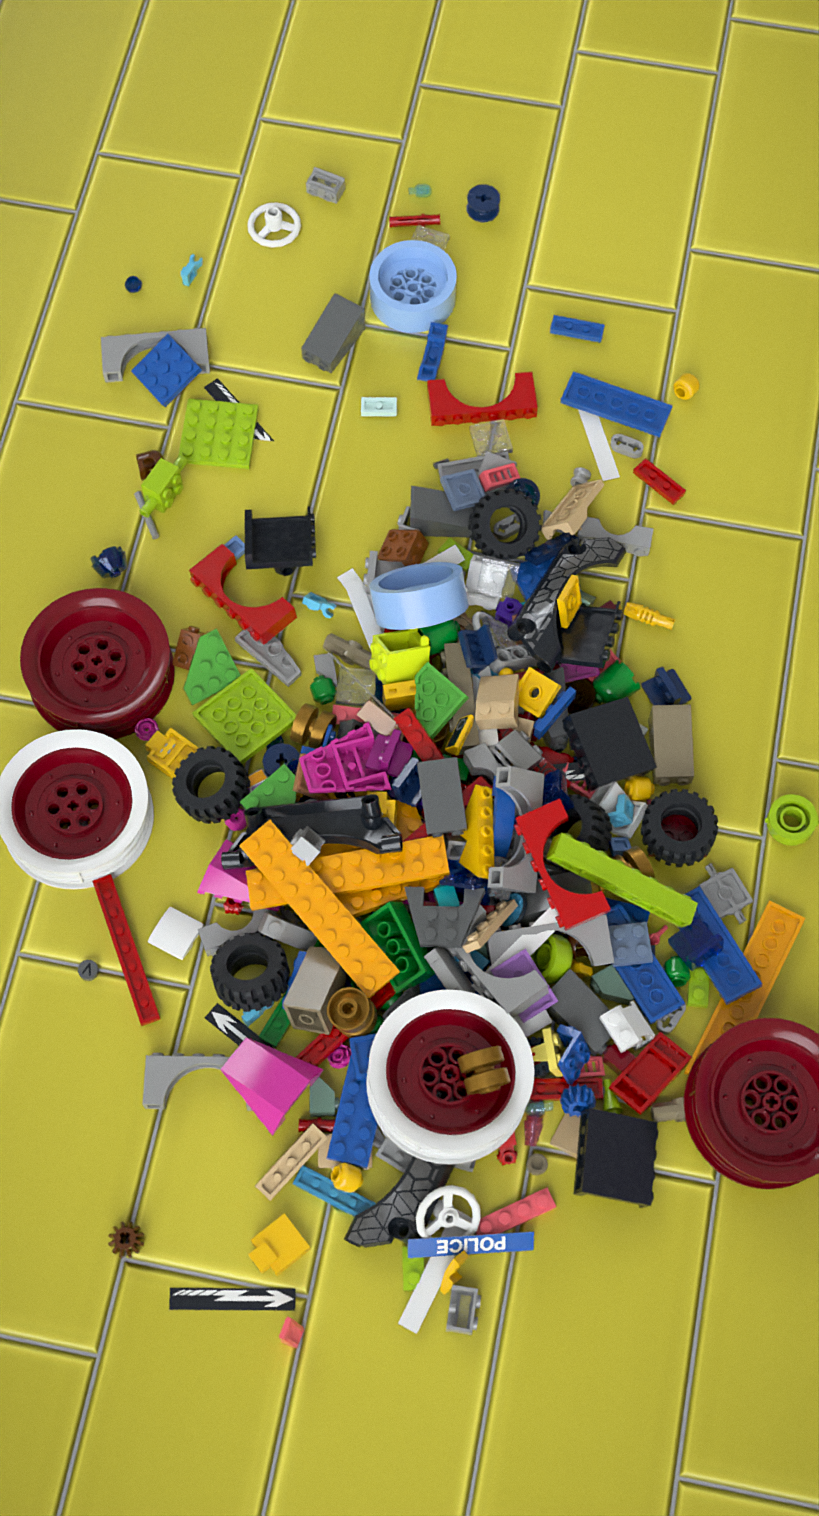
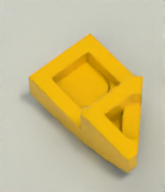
(451, 1275)

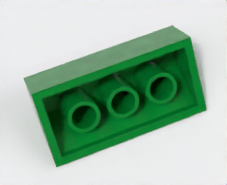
(397, 938)

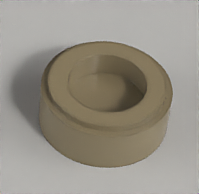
(537, 1164)

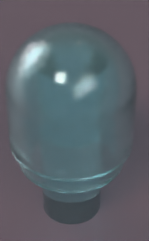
(421, 190)
(538, 1108)

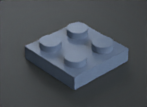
(462, 489)
(630, 944)

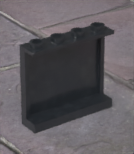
(279, 541)
(589, 636)
(608, 743)
(616, 1157)

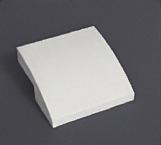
(175, 933)

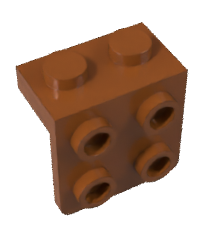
(403, 547)
(186, 646)

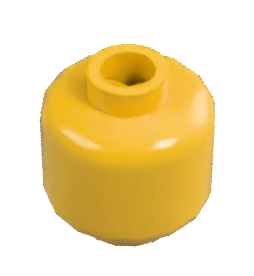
(686, 386)
(639, 788)
(346, 1177)

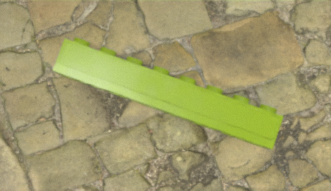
(622, 880)

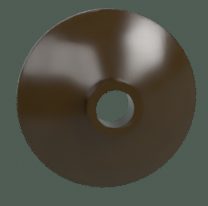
(584, 690)

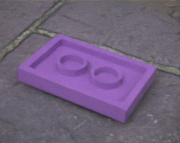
(518, 966)

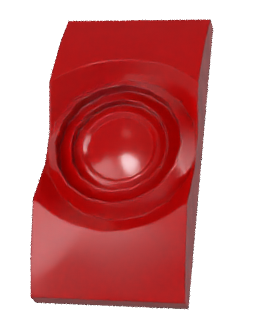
(650, 1073)

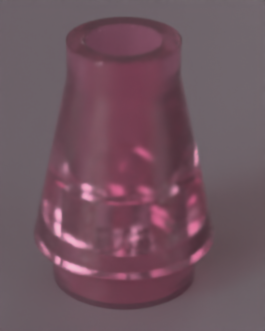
(532, 1130)

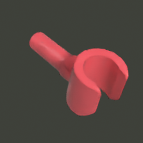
(654, 937)

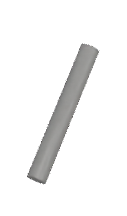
(150, 524)

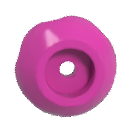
(145, 724)
(236, 825)
(343, 1061)

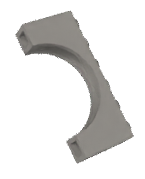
(121, 349)
(526, 791)
(592, 935)
(509, 993)
(165, 1071)

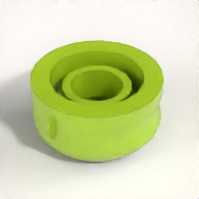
(798, 808)
(553, 958)

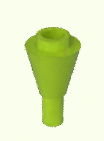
(611, 1102)

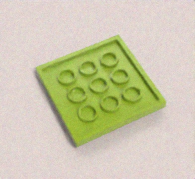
(218, 433)
(245, 716)

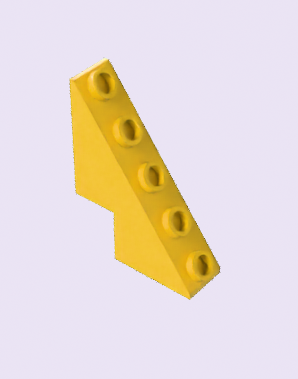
(479, 848)

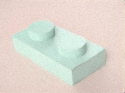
(378, 406)

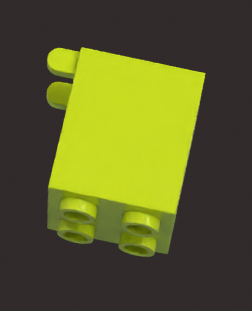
(398, 655)

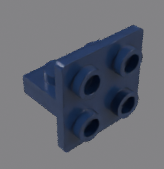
(478, 648)
(666, 688)
(407, 785)

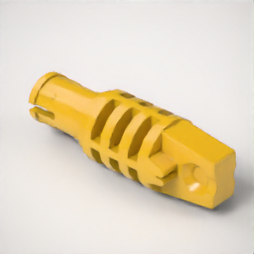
(647, 615)

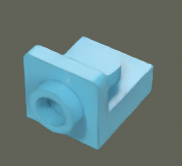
(623, 813)

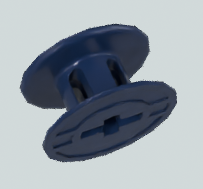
(483, 203)
(276, 753)

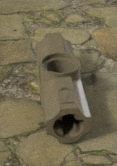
(348, 651)
(668, 1111)

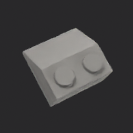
(520, 751)

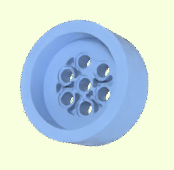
(412, 286)
(419, 595)

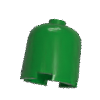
(440, 634)
(615, 683)

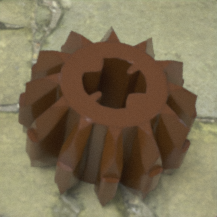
(134, 1239)

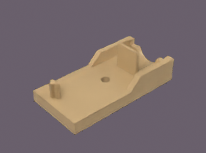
(572, 509)

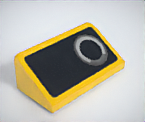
(459, 735)

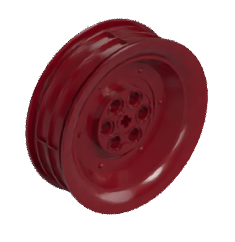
(86, 623)
(725, 1124)

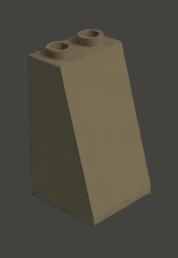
(671, 744)
(312, 989)

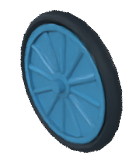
(518, 914)

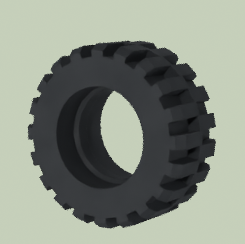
(528, 524)
(196, 769)
(679, 804)
(595, 824)
(254, 992)

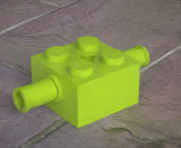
(162, 485)

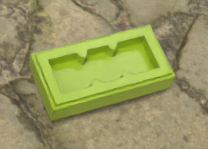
(465, 553)

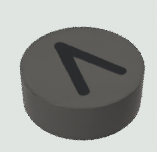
(88, 970)

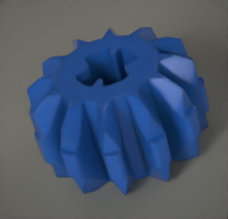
(577, 1099)

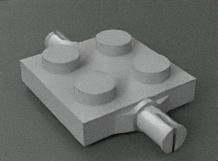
(726, 893)

